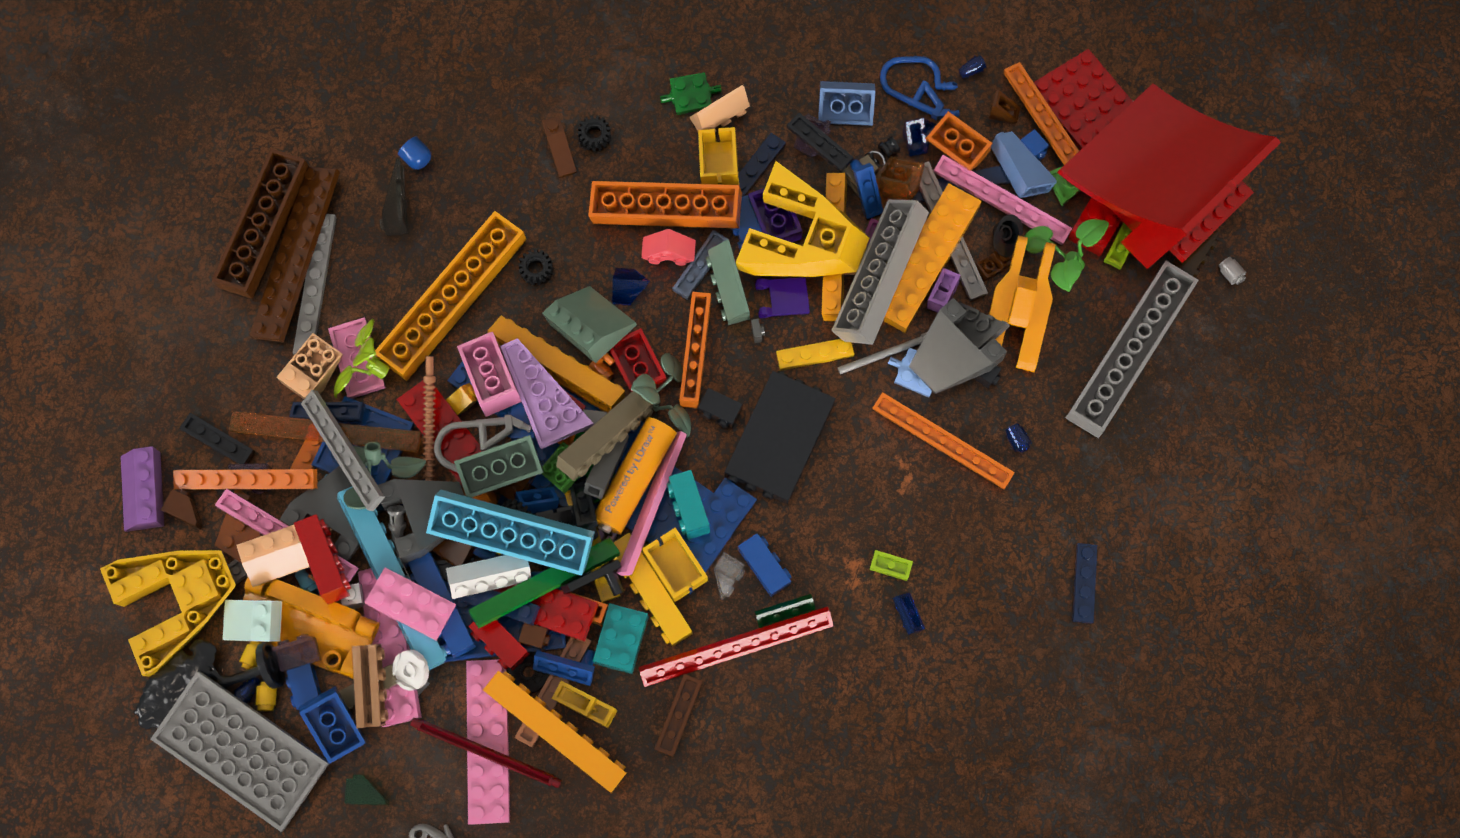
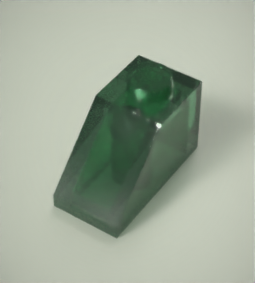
(363, 792)

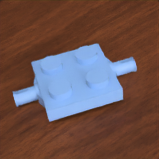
(906, 377)

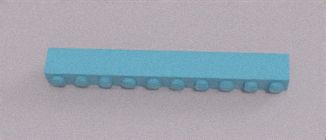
(379, 555)

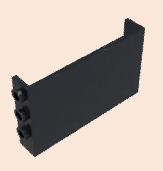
(779, 437)

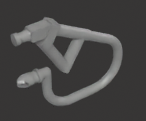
(509, 421)

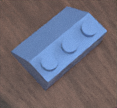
(846, 103)

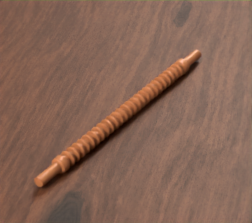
(429, 379)

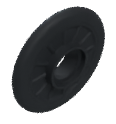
(534, 682)

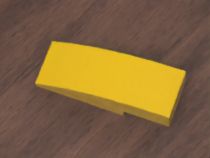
(584, 704)

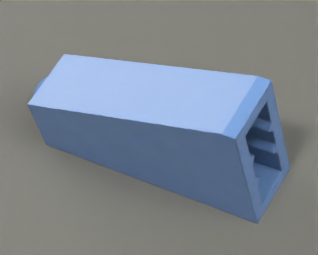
(1021, 166)

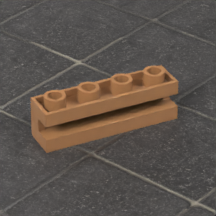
(369, 686)

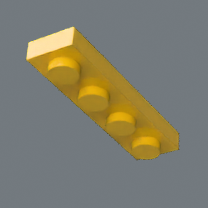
(814, 354)

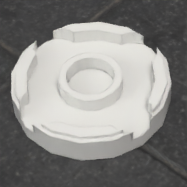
(410, 670)

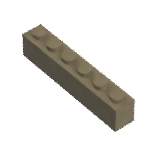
(604, 435)

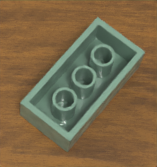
(498, 466)

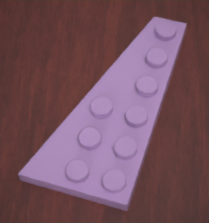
(547, 405)

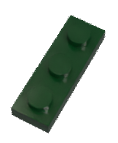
(785, 610)

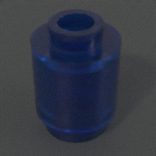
(1018, 438)

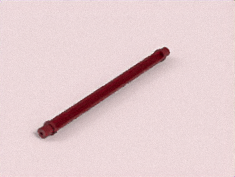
(486, 752)

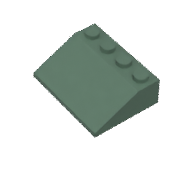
(589, 322)

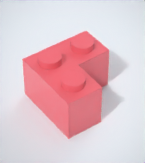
(668, 246)

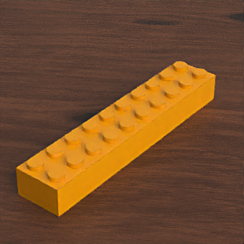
(450, 295)

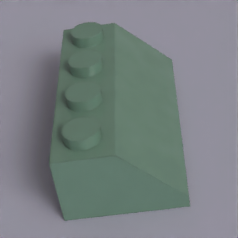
(728, 282)

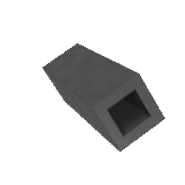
(604, 470)

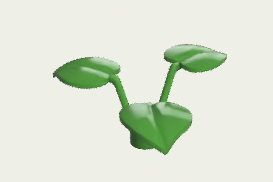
(1067, 272)

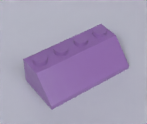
(142, 489)

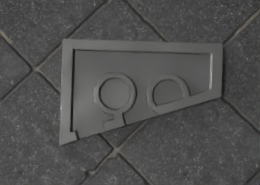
(981, 327)

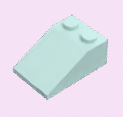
(252, 620)

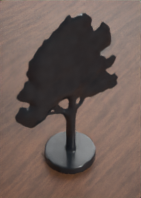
(170, 680)

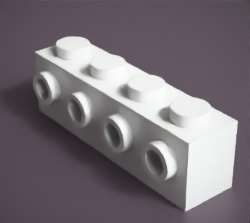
(487, 575)

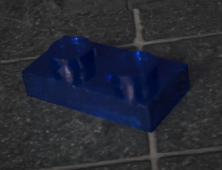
(908, 613)

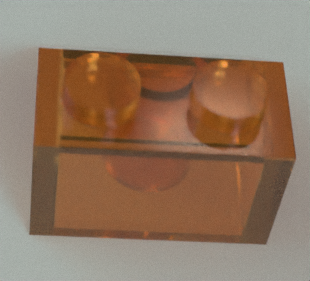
(899, 178)

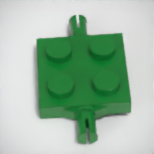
(690, 93)

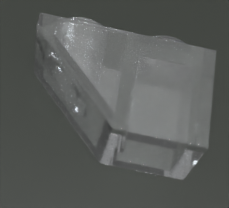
(726, 573)

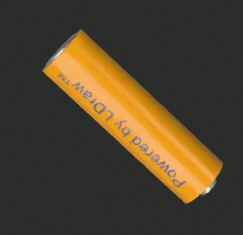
(634, 475)

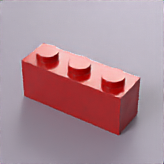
(501, 643)

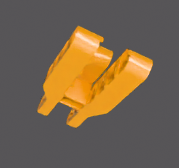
(1030, 303)

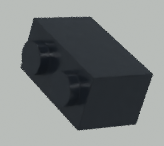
(719, 408)

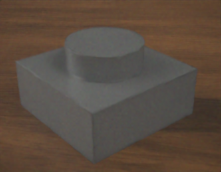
(757, 330)

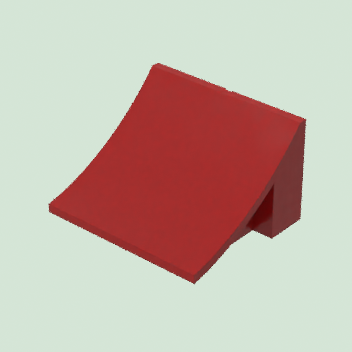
(1168, 173)

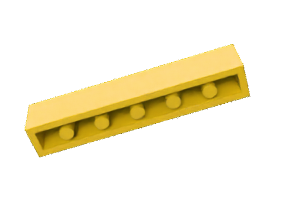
(655, 598)

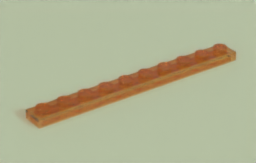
(306, 430)

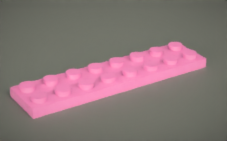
(400, 703)
(489, 727)

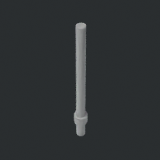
(882, 354)

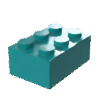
(688, 505)
(620, 638)

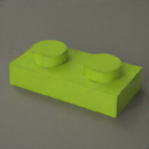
(891, 565)

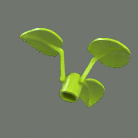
(366, 351)

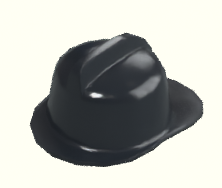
(1006, 234)

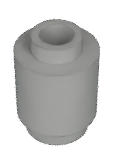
(1232, 271)

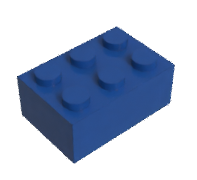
(332, 724)

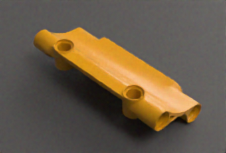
(333, 625)

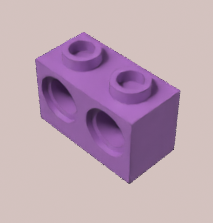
(943, 290)

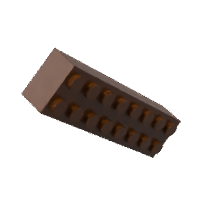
(260, 224)

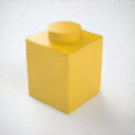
(462, 399)

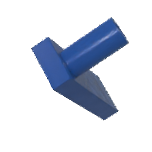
(867, 188)
(566, 668)

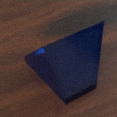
(915, 135)
(627, 285)

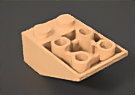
(310, 367)

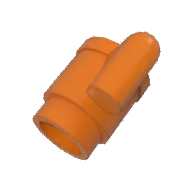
(602, 368)

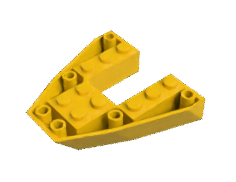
(831, 245)
(200, 586)

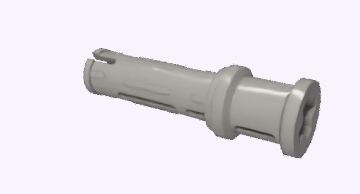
(396, 523)

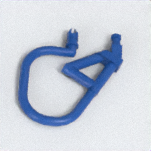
(937, 113)

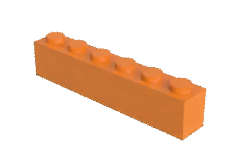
(695, 350)

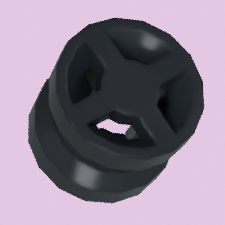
(889, 147)

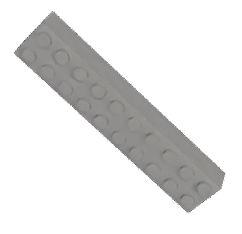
(1131, 349)

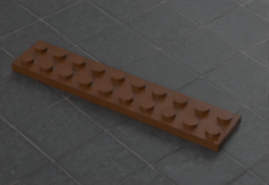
(294, 255)

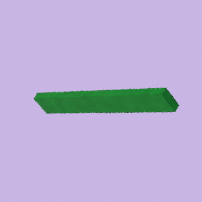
(538, 586)

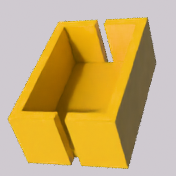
(720, 158)
(675, 564)

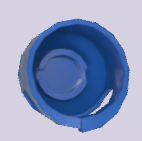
(415, 153)

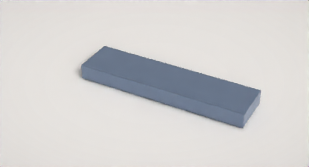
(698, 268)

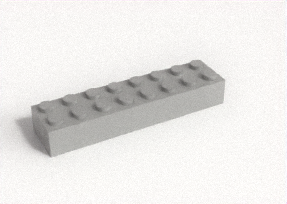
(880, 271)

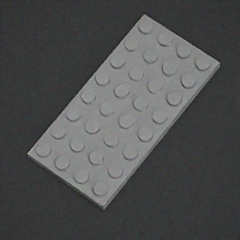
(240, 751)

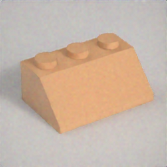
(722, 110)
(272, 556)

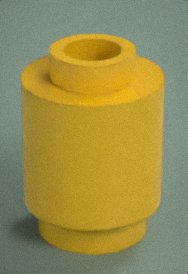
(248, 657)
(265, 698)

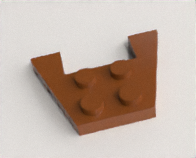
(235, 532)

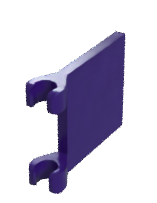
(786, 296)

